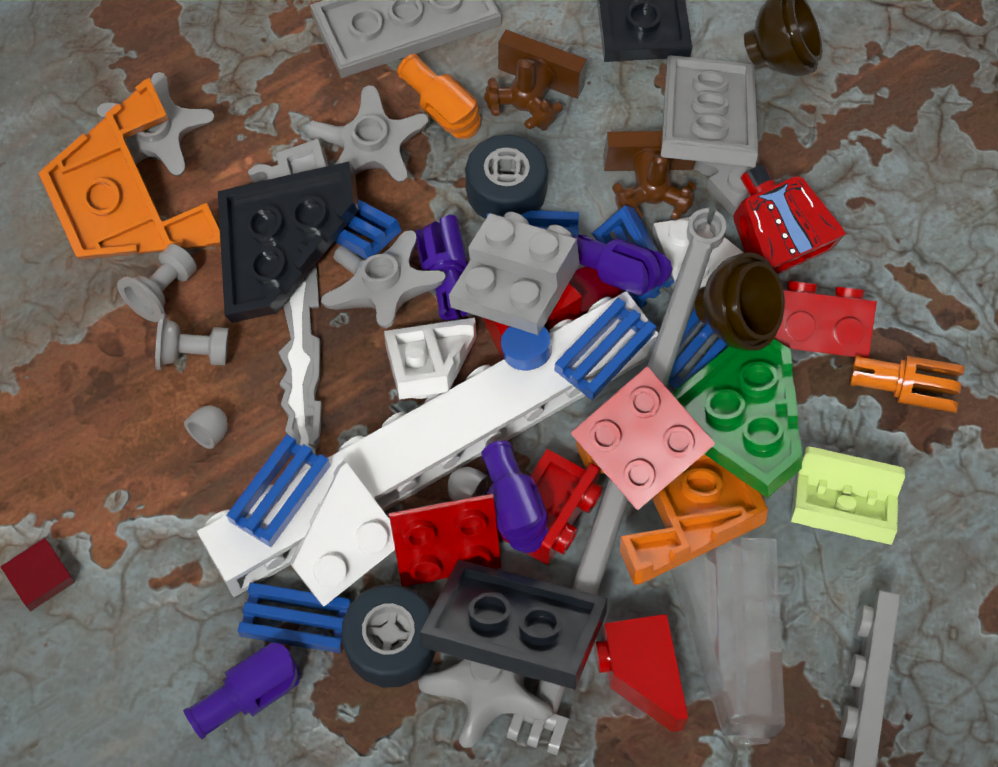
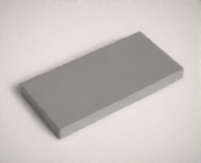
(382, 31)
(709, 111)

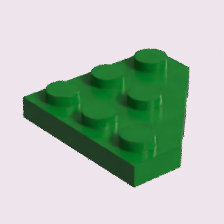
(749, 413)

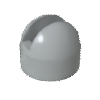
(207, 426)
(467, 483)

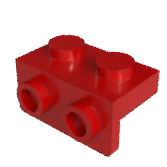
(827, 322)
(565, 493)

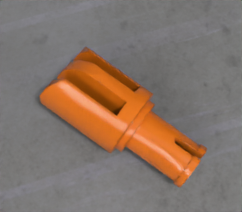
(442, 98)
(902, 379)

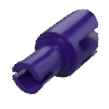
(442, 249)
(624, 264)
(517, 500)
(246, 689)

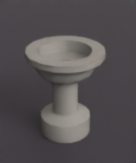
(146, 294)
(171, 343)

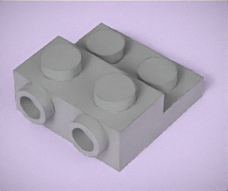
(516, 272)

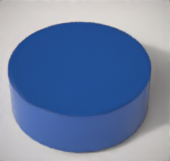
(524, 349)

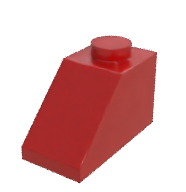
(644, 667)

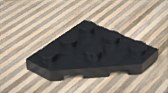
(278, 233)

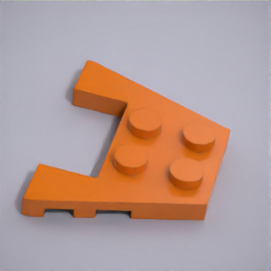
(105, 197)
(699, 513)

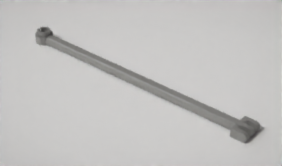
(613, 500)

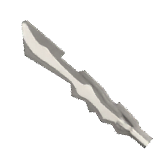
(302, 363)

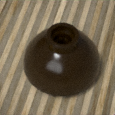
(785, 37)
(742, 302)

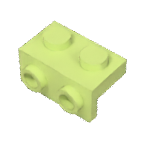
(847, 495)

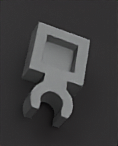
(292, 161)
(725, 183)

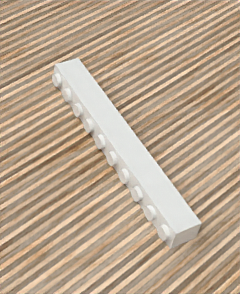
(423, 444)

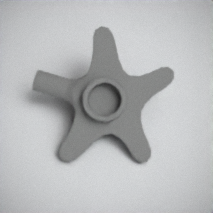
(371, 137)
(165, 138)
(382, 280)
(487, 695)

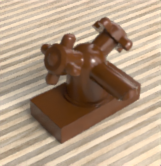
(536, 70)
(642, 153)

